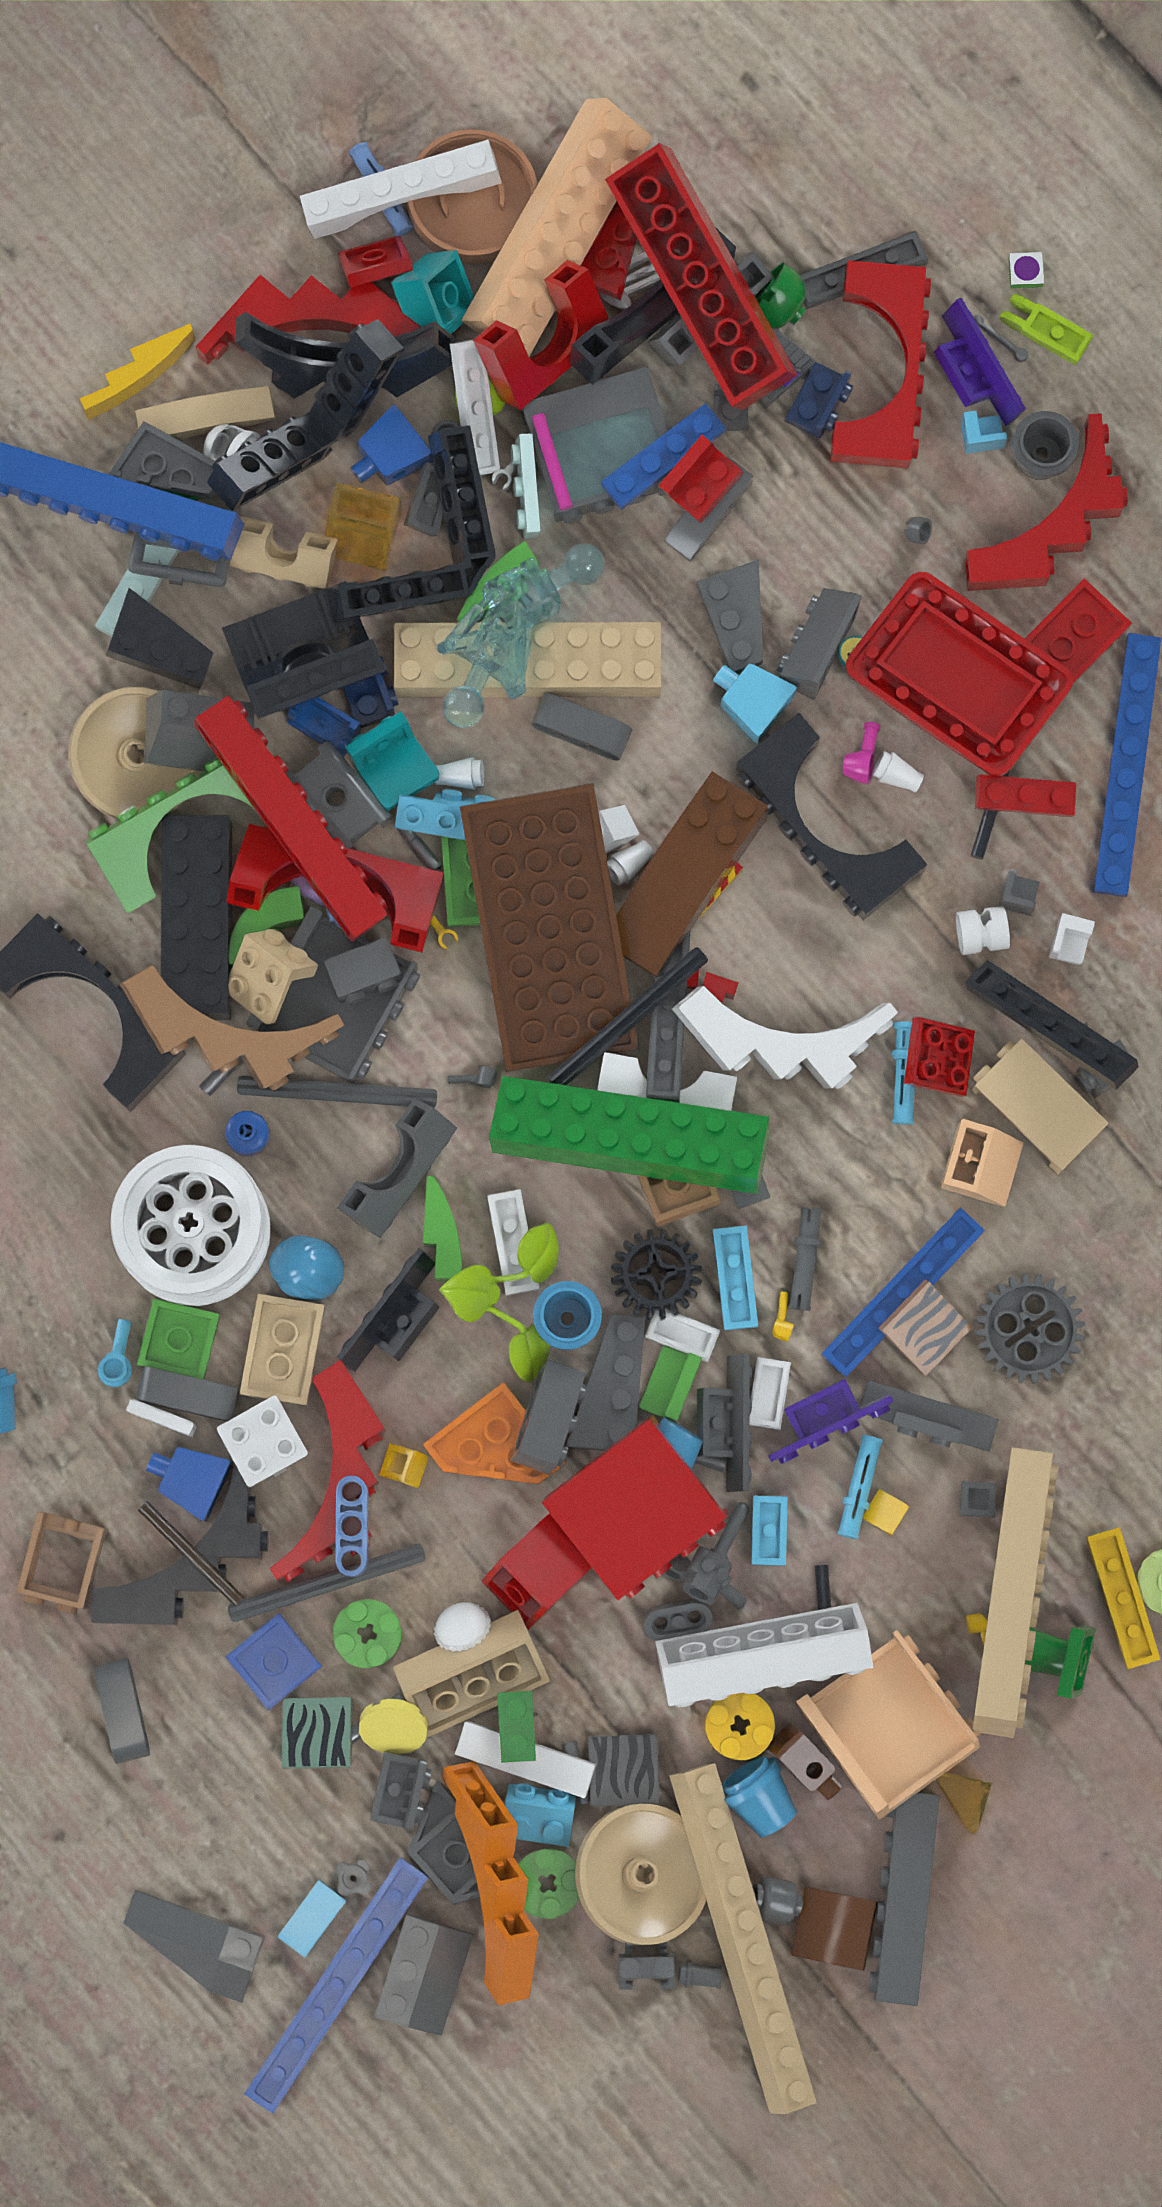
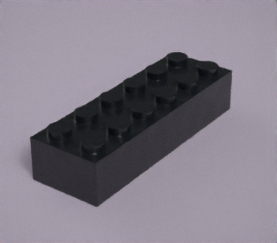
(195, 910)

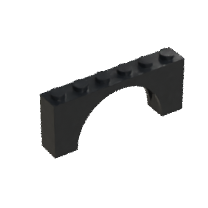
(861, 879)
(44, 953)

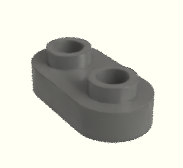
(677, 1619)

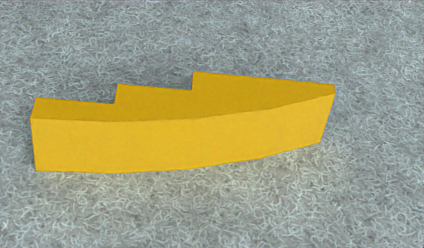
(148, 363)

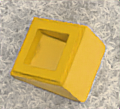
(404, 1465)
(885, 1512)

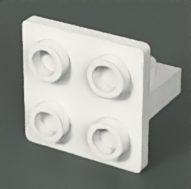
(262, 1441)

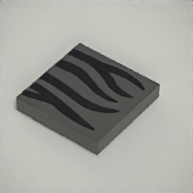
(624, 1770)

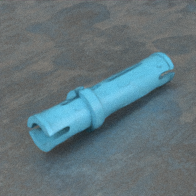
(850, 1526)

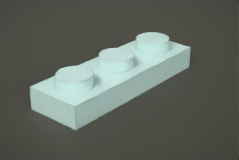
(525, 486)

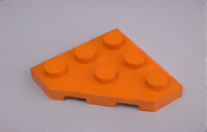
(484, 1441)

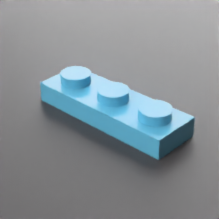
(735, 1278)

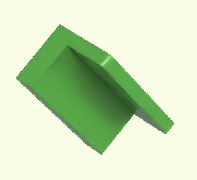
(670, 1383)

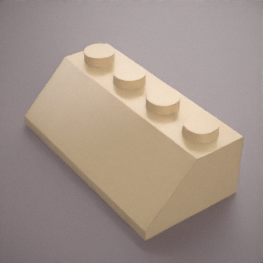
(466, 1683)

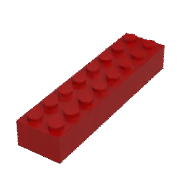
(701, 276)

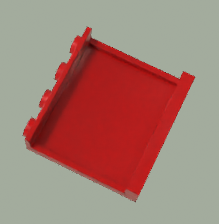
(635, 1509)

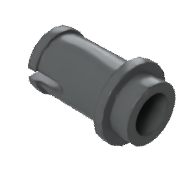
(700, 1975)

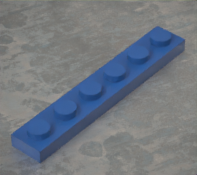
(928, 1264)

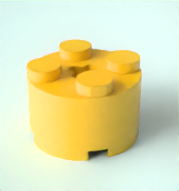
(757, 1734)

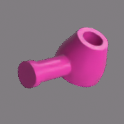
(860, 764)

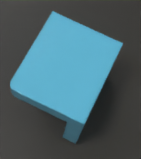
(982, 433)

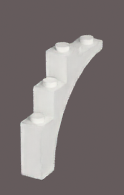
(824, 1054)

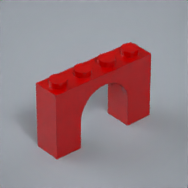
(522, 377)

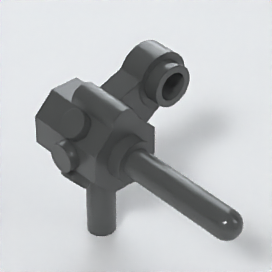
(710, 1569)

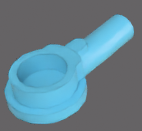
(115, 1367)

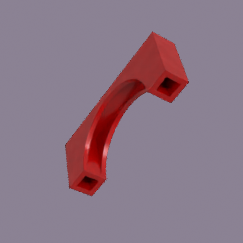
(898, 298)
(406, 888)

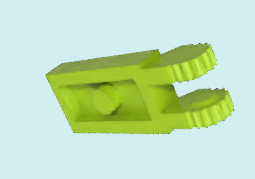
(1048, 329)

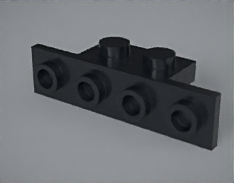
(396, 1317)

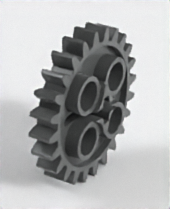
(1046, 1353)

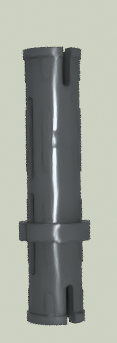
(807, 1245)

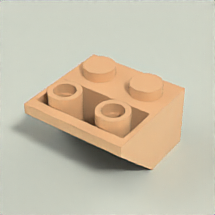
(982, 1163)

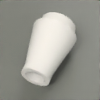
(896, 772)
(462, 773)
(628, 862)

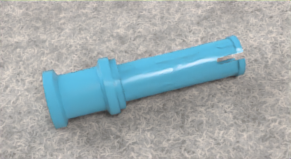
(904, 1093)

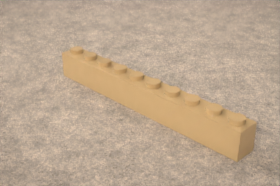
(743, 1939)

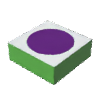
(1026, 270)

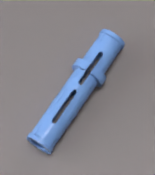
(368, 165)

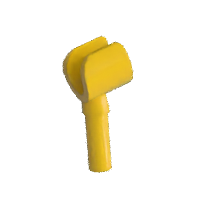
(440, 930)
(782, 1328)
(977, 1624)

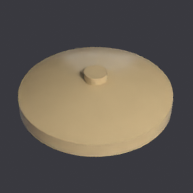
(110, 753)
(639, 1875)

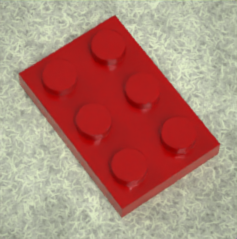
(1080, 629)

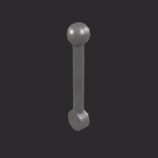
(1021, 354)

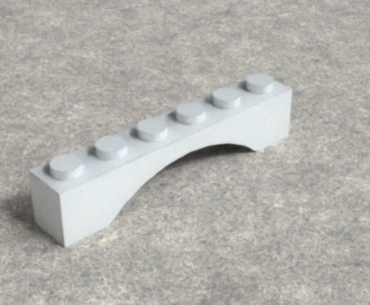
(446, 173)

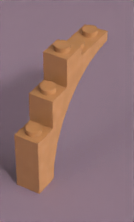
(173, 1022)

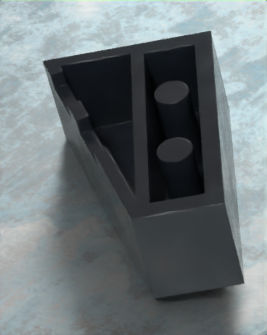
(157, 644)

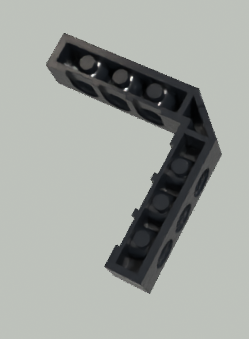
(307, 439)
(467, 534)

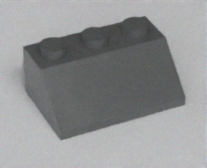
(819, 640)
(170, 731)
(423, 1975)

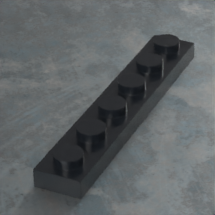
(1052, 1024)

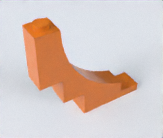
(501, 1883)

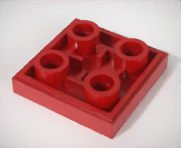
(939, 1057)

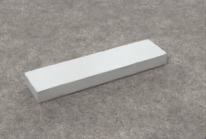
(475, 403)
(550, 1768)

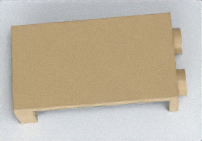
(1039, 1103)

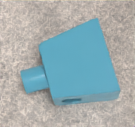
(754, 698)

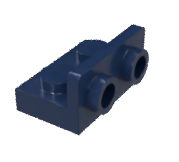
(818, 399)
(371, 699)

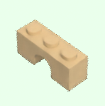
(308, 564)

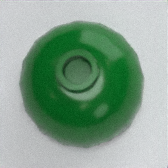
(782, 297)

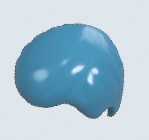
(306, 1267)

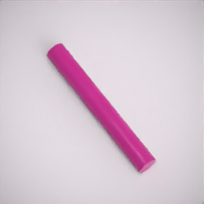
(552, 462)

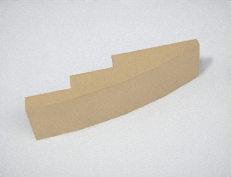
(203, 413)

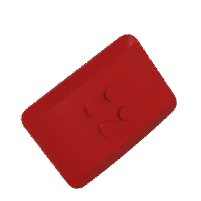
(959, 674)

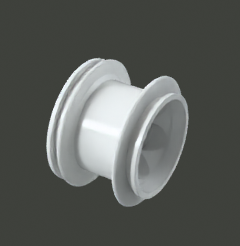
(173, 1174)

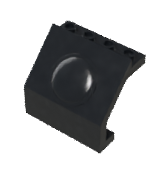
(300, 653)

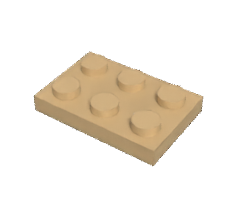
(282, 1349)

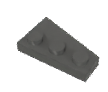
(164, 463)
(735, 613)

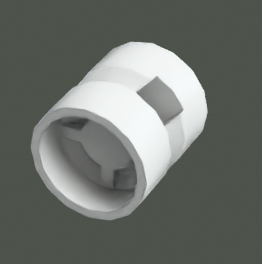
(982, 930)

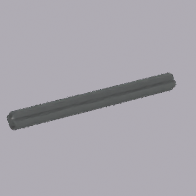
(340, 1092)
(325, 1583)

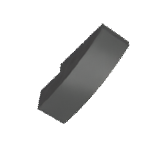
(690, 536)

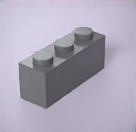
(549, 1417)

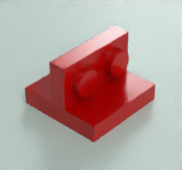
(701, 479)

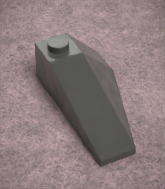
(202, 1946)

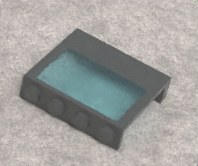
(596, 434)

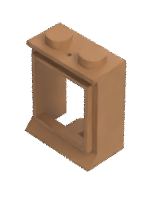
(38, 1593)

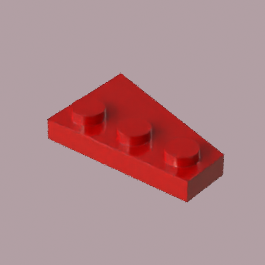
(611, 254)

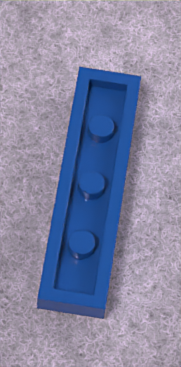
(660, 457)

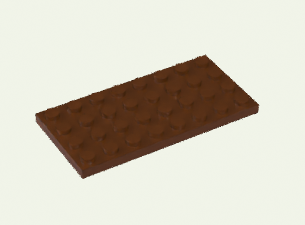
(547, 923)

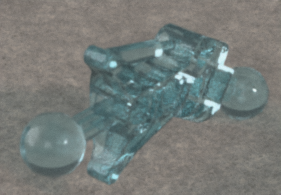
(521, 606)

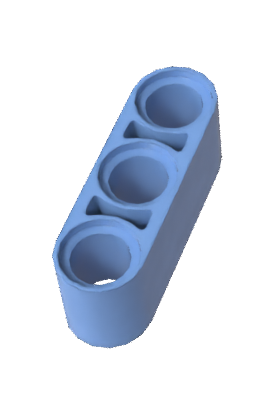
(345, 1510)

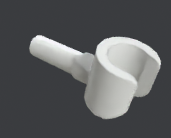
(508, 471)

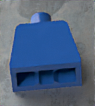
(391, 449)
(191, 1479)

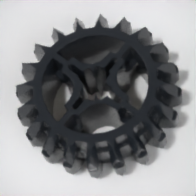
(671, 1271)

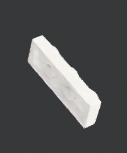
(509, 1228)

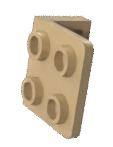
(265, 971)

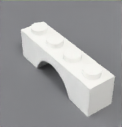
(623, 1076)

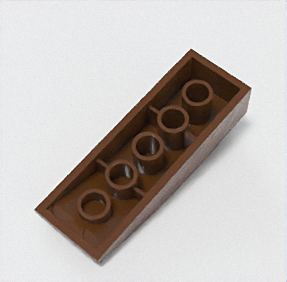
(687, 871)

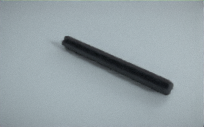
(629, 1017)

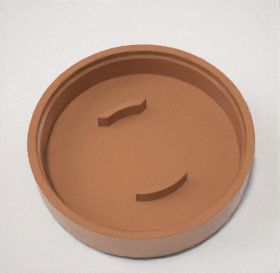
(478, 220)

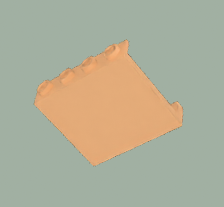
(891, 1726)

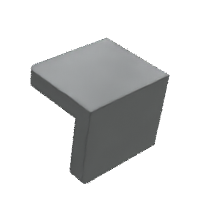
(1019, 893)

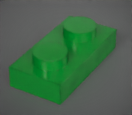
(516, 1726)

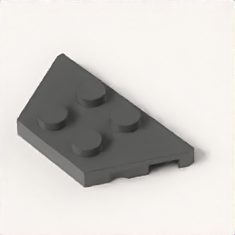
(442, 1849)

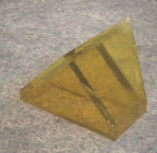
(967, 1798)

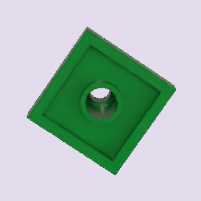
(1064, 1658)

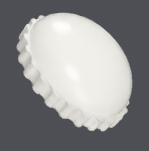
(462, 1626)

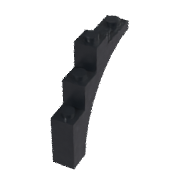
(303, 362)
(156, 1597)

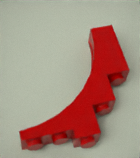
(1026, 558)
(352, 1427)

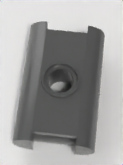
(330, 774)

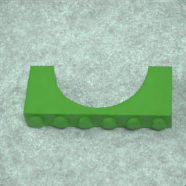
(124, 845)

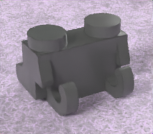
(646, 1967)

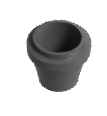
(1049, 433)

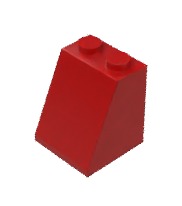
(537, 1571)

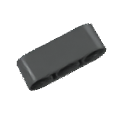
(581, 726)
(187, 1394)
(122, 1710)

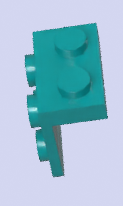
(392, 761)

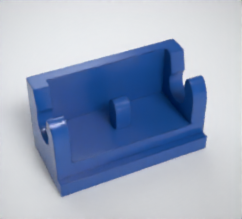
(324, 723)

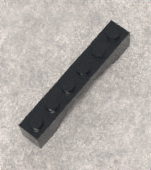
(617, 337)

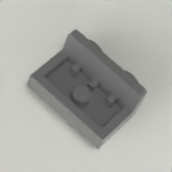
(400, 1790)

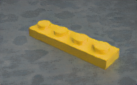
(1123, 1598)

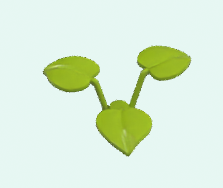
(476, 1291)

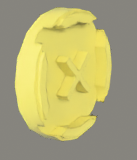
(393, 1726)

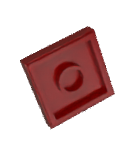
(375, 261)

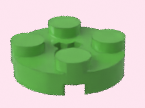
(349, 1642)
(550, 1903)

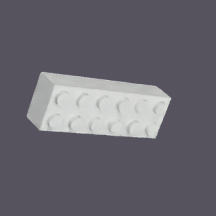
(764, 1655)

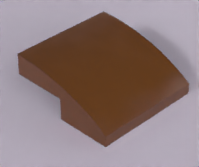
(834, 1928)

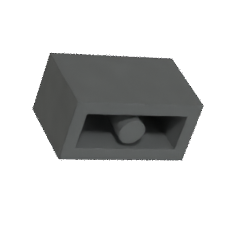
(363, 971)

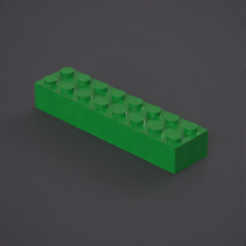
(630, 1134)

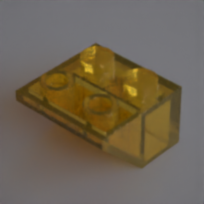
(363, 524)

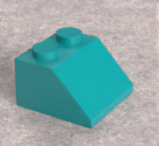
(435, 290)

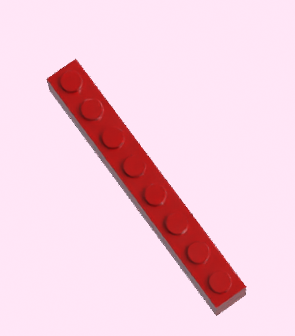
(290, 817)

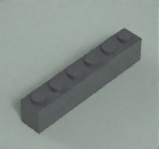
(905, 1901)

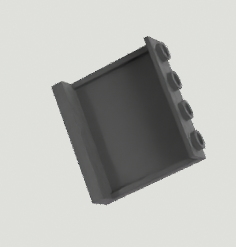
(315, 999)

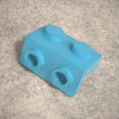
(541, 1813)

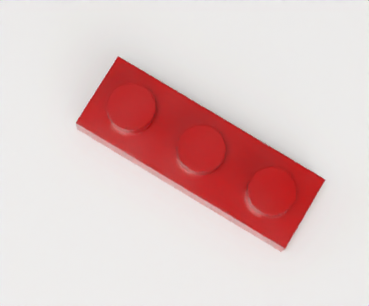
(1025, 795)

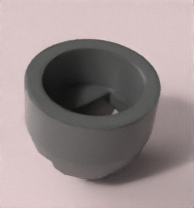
(918, 530)

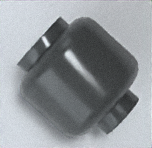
(777, 1900)

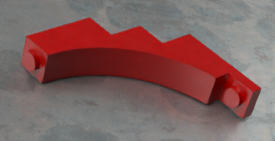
(308, 309)

